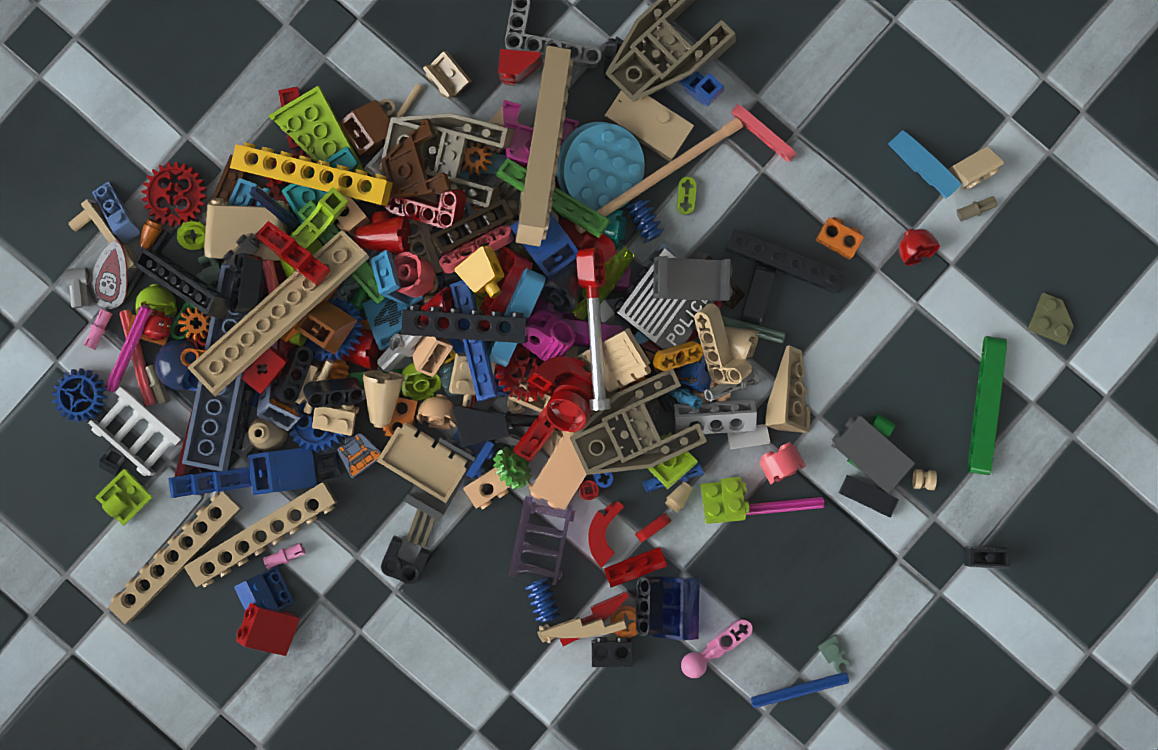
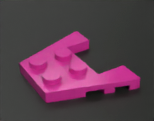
(522, 135)

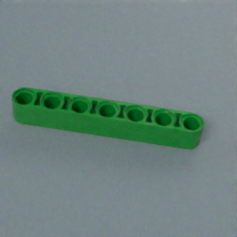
(987, 405)

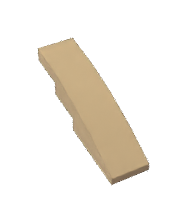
(575, 628)

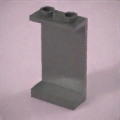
(692, 279)
(872, 453)
(430, 504)

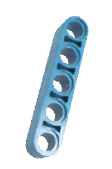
(522, 301)

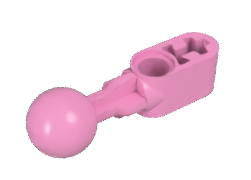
(695, 663)

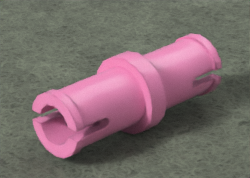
(98, 329)
(284, 555)

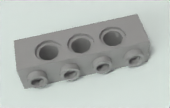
(717, 416)

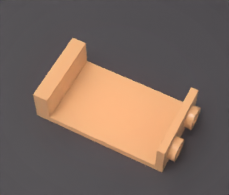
(560, 475)

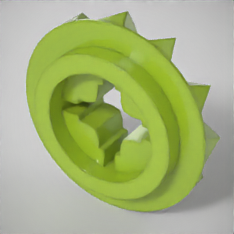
(186, 240)

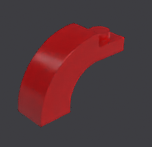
(558, 369)
(596, 536)

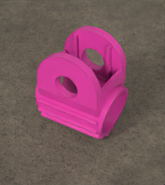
(552, 339)

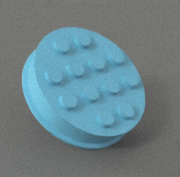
(599, 163)

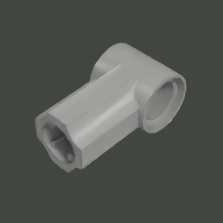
(78, 283)

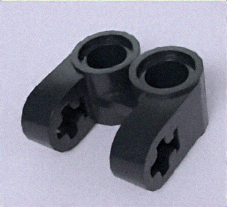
(402, 565)

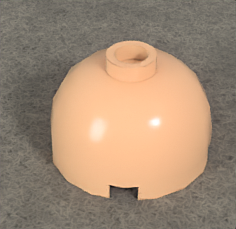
(437, 412)

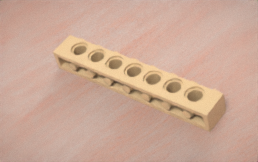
(197, 568)
(123, 608)

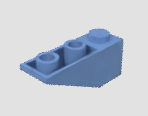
(116, 213)

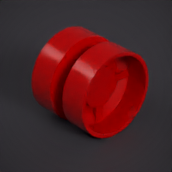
(570, 404)

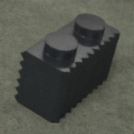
(987, 557)

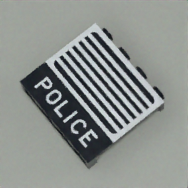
(660, 320)

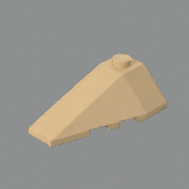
(787, 402)

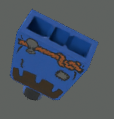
(694, 375)

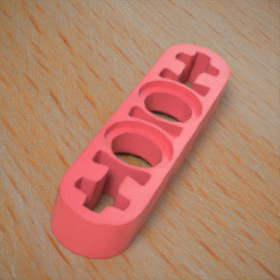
(763, 133)
(502, 234)

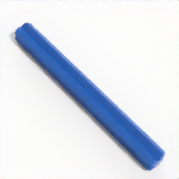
(800, 690)

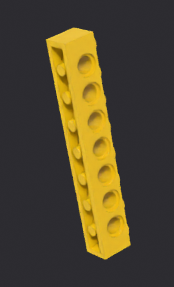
(243, 161)

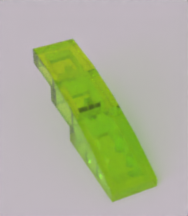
(614, 271)

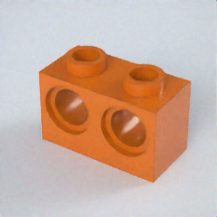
(837, 243)
(409, 416)

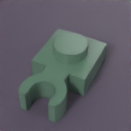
(832, 652)

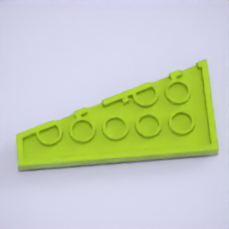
(315, 128)

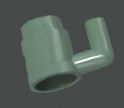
(210, 274)

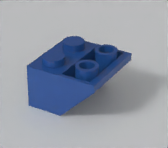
(265, 590)

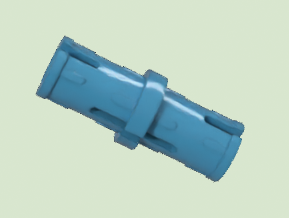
(685, 396)

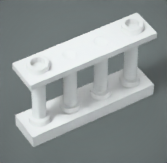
(155, 424)

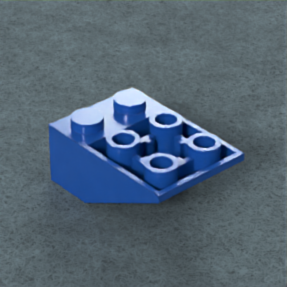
(554, 251)
(282, 470)

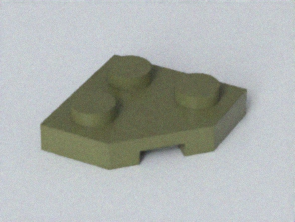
(1051, 319)

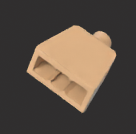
(431, 354)

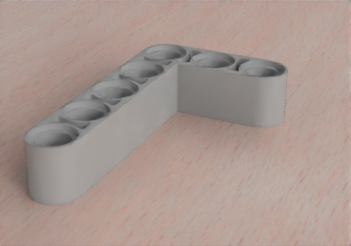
(525, 39)

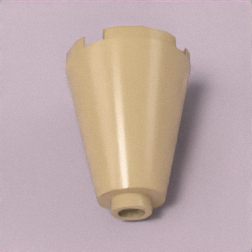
(742, 341)
(381, 395)
(266, 436)

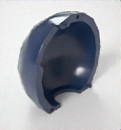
(170, 367)

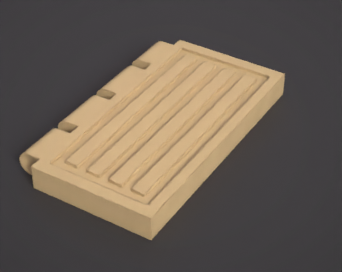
(622, 360)
(423, 464)

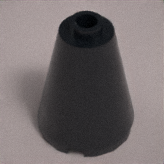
(563, 289)

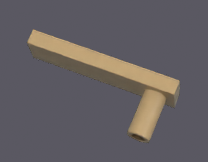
(93, 212)

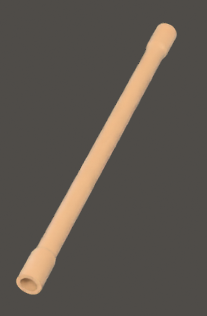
(726, 130)

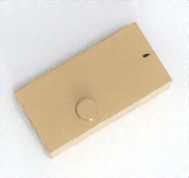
(650, 124)

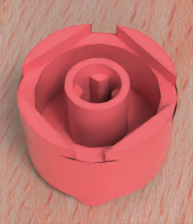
(414, 274)
(782, 463)

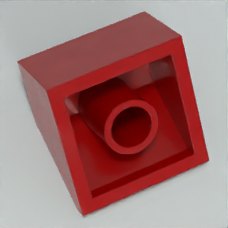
(517, 65)

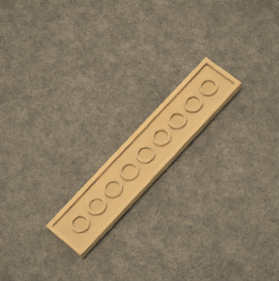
(275, 315)

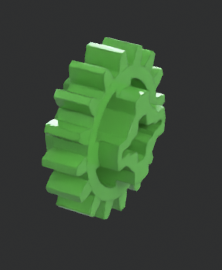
(512, 468)

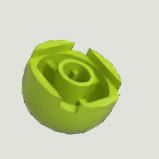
(158, 299)
(419, 385)

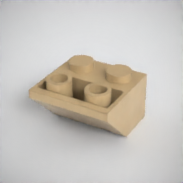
(973, 168)

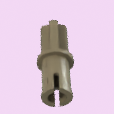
(976, 208)
(158, 387)

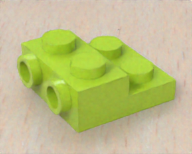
(673, 469)
(724, 500)

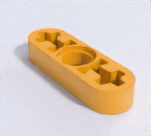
(670, 353)

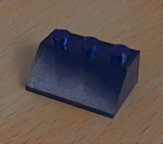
(680, 608)

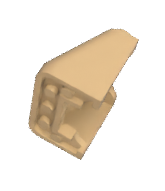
(229, 222)

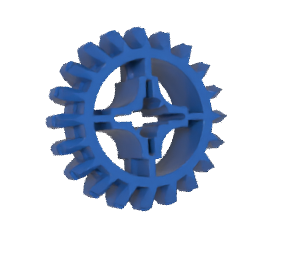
(76, 401)

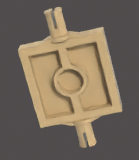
(461, 379)

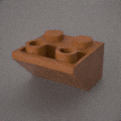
(367, 128)
(326, 326)

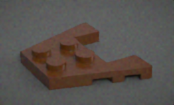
(406, 169)

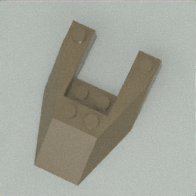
(658, 55)
(447, 148)
(625, 434)

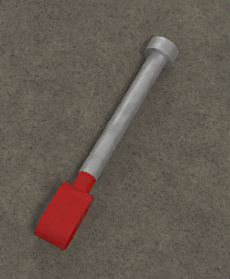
(592, 276)

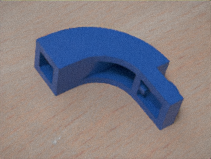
(702, 88)

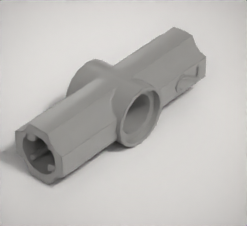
(399, 347)

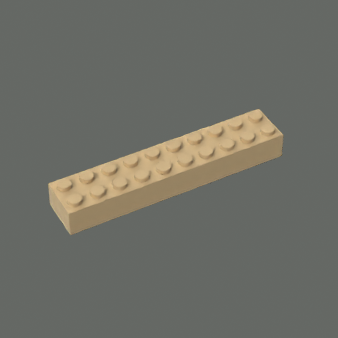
(545, 147)

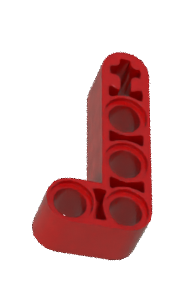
(441, 210)
(512, 266)

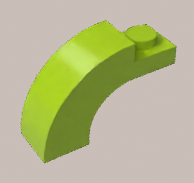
(321, 219)

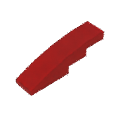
(292, 253)
(601, 610)

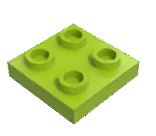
(124, 497)

